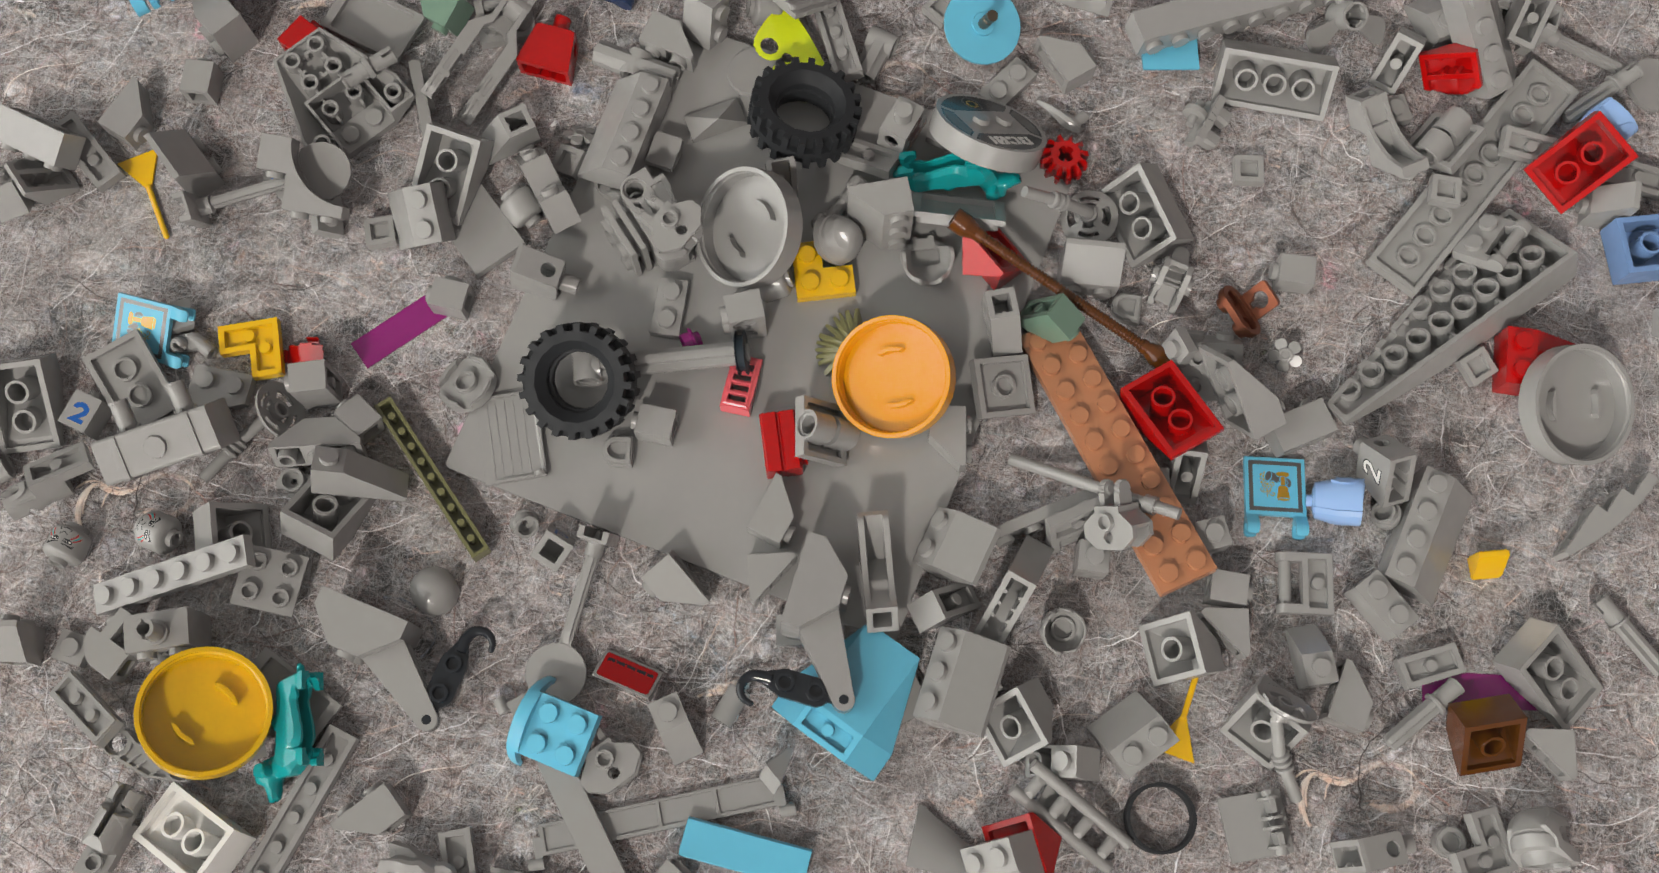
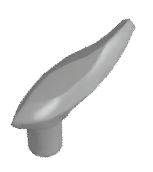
(1065, 119)

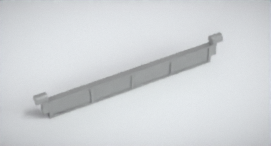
(576, 811)
(664, 815)

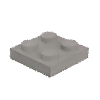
(1002, 386)

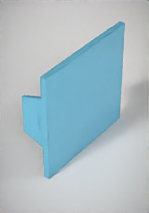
(1173, 58)

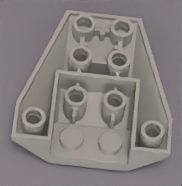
(323, 104)

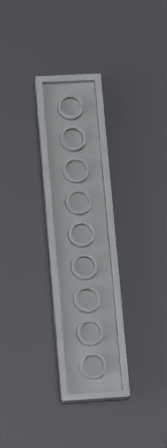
(1431, 232)

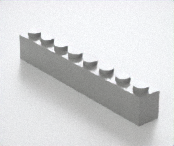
(1187, 20)

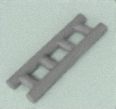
(1066, 797)

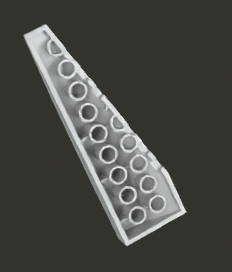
(1455, 317)

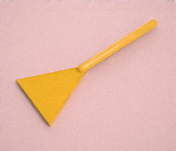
(143, 169)
(1180, 727)

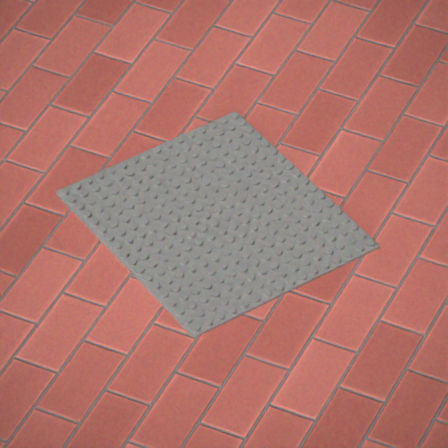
(715, 474)

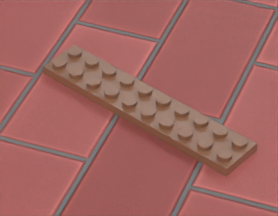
(1117, 451)

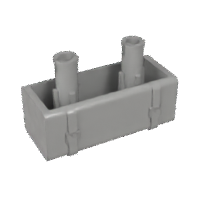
(166, 441)

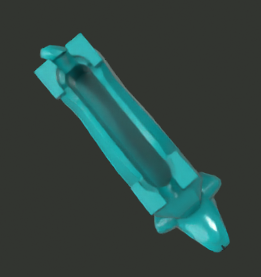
(952, 172)
(293, 733)

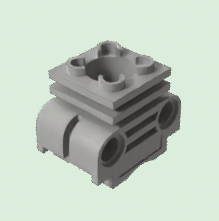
(630, 234)

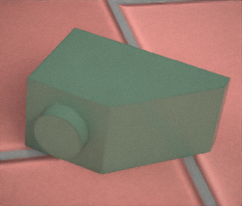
(447, 15)
(1052, 318)

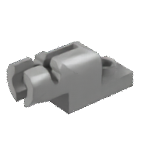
(47, 480)
(110, 830)

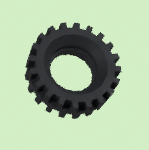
(808, 84)
(540, 386)

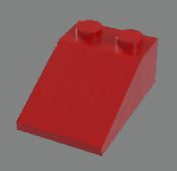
(1580, 161)
(1514, 352)
(1169, 410)

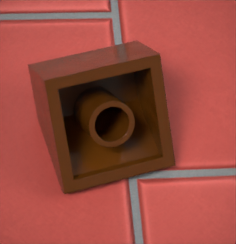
(1486, 734)

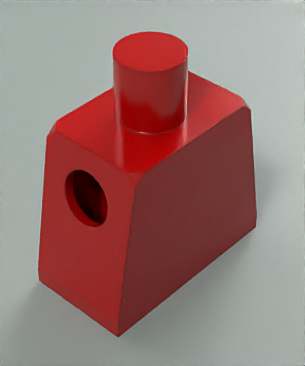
(550, 51)

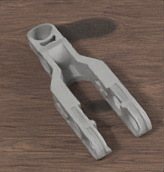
(505, 20)

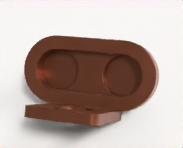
(1241, 310)

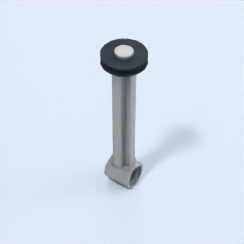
(590, 371)

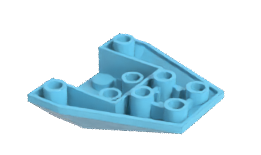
(881, 684)

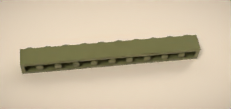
(433, 479)

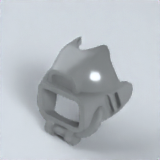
(927, 274)

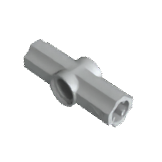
(632, 61)

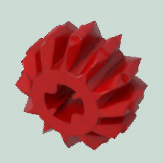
(1064, 169)

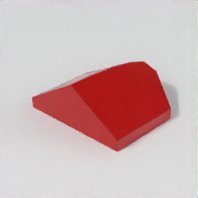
(1451, 69)

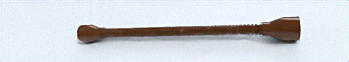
(966, 226)

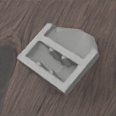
(39, 182)

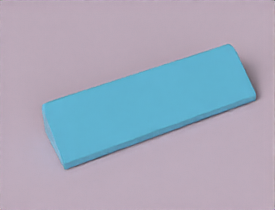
(741, 849)

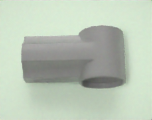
(878, 48)

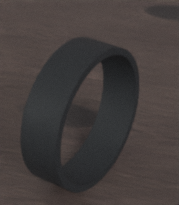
(1192, 818)

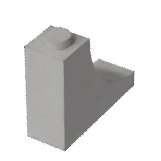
(1014, 590)

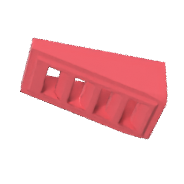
(738, 407)

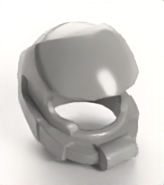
(1540, 840)

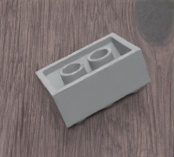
(882, 211)
(1147, 215)
(961, 682)

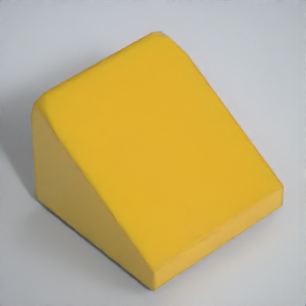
(1488, 564)

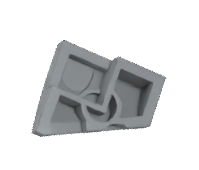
(935, 845)

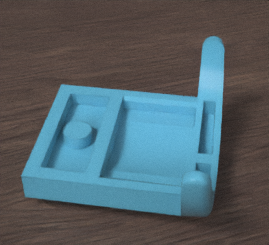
(551, 730)

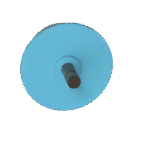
(982, 29)

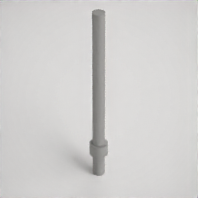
(1147, 504)

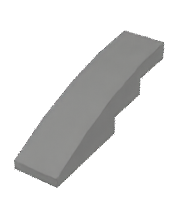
(1598, 520)

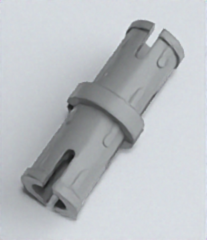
(368, 68)

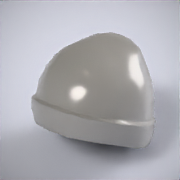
(837, 239)

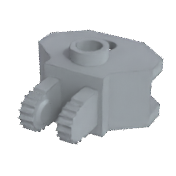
(672, 227)
(1172, 280)
(1117, 519)
(604, 760)

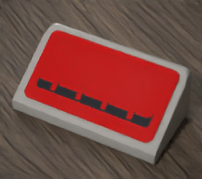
(628, 674)

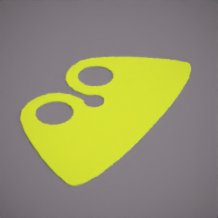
(790, 37)

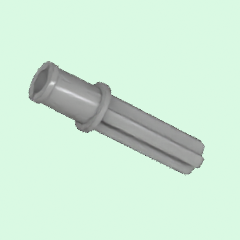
(1613, 85)
(1627, 631)
(1423, 713)

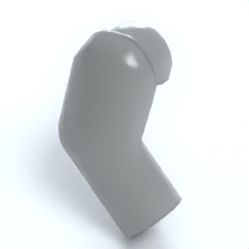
(193, 342)

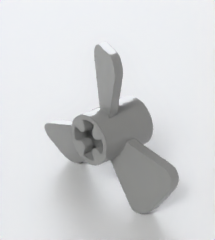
(1346, 16)

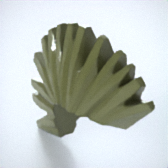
(832, 344)

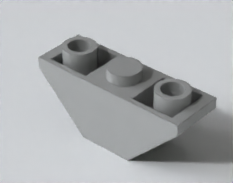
(298, 443)

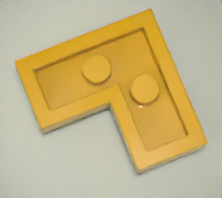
(820, 283)
(259, 339)

